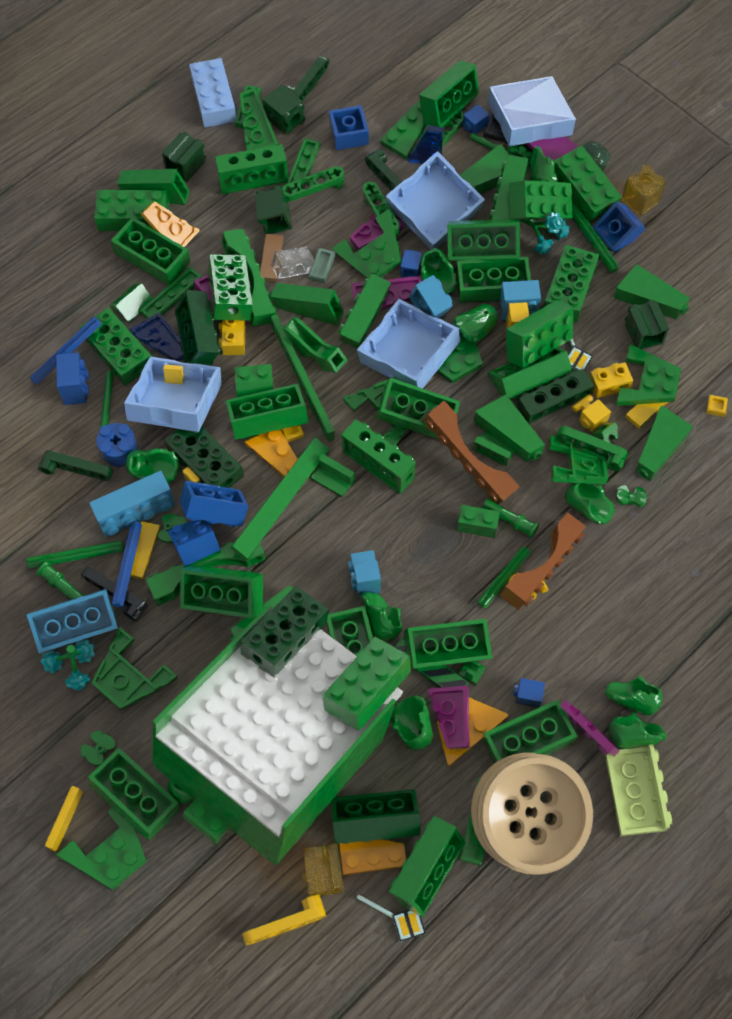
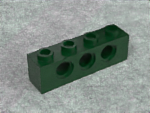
(533, 411)

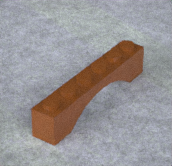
(496, 483)
(522, 585)

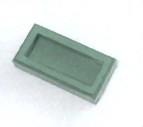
(321, 265)

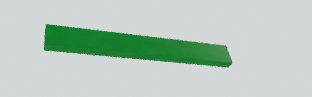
(303, 378)
(279, 499)

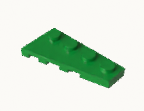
(255, 122)
(404, 133)

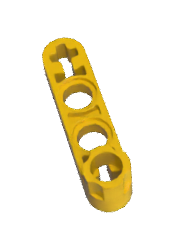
(312, 912)

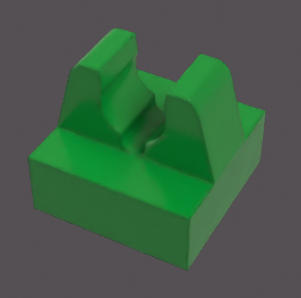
(606, 430)
(472, 672)

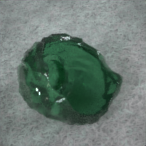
(598, 153)

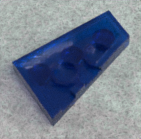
(428, 144)
(159, 336)

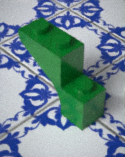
(310, 345)

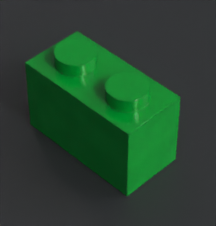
(478, 521)

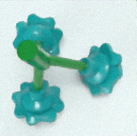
(554, 224)
(82, 651)

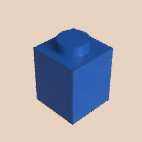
(475, 119)
(410, 264)
(529, 692)

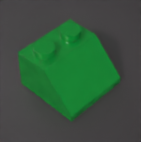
(253, 379)

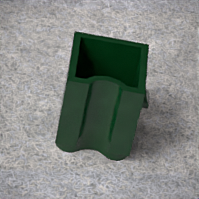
(284, 109)
(184, 155)
(273, 205)
(646, 325)

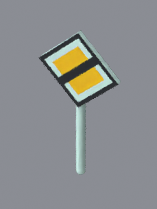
(578, 358)
(407, 923)

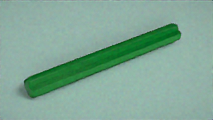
(594, 239)
(75, 554)

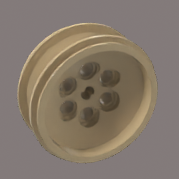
(567, 802)

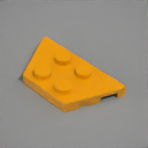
(481, 719)

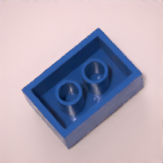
(213, 504)

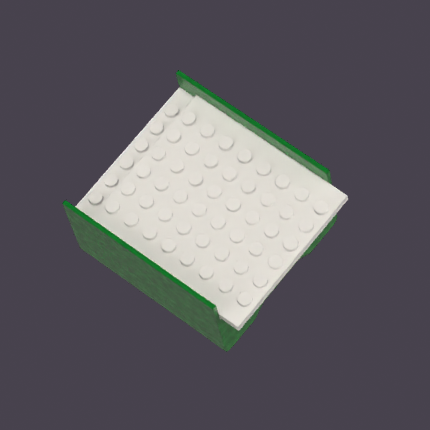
(262, 746)

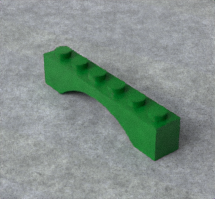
(237, 243)
(166, 585)

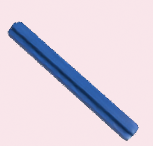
(68, 347)
(126, 564)

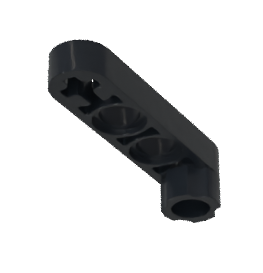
(135, 605)

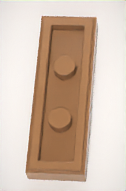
(272, 244)

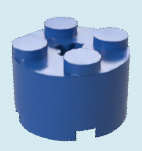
(116, 443)

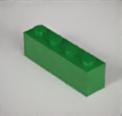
(365, 311)

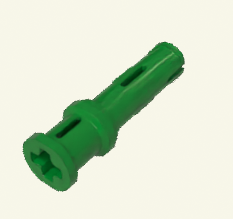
(518, 522)
(57, 580)

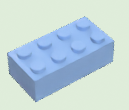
(213, 92)

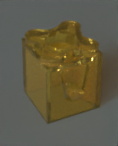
(643, 189)
(323, 870)

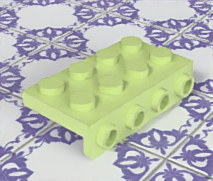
(638, 791)

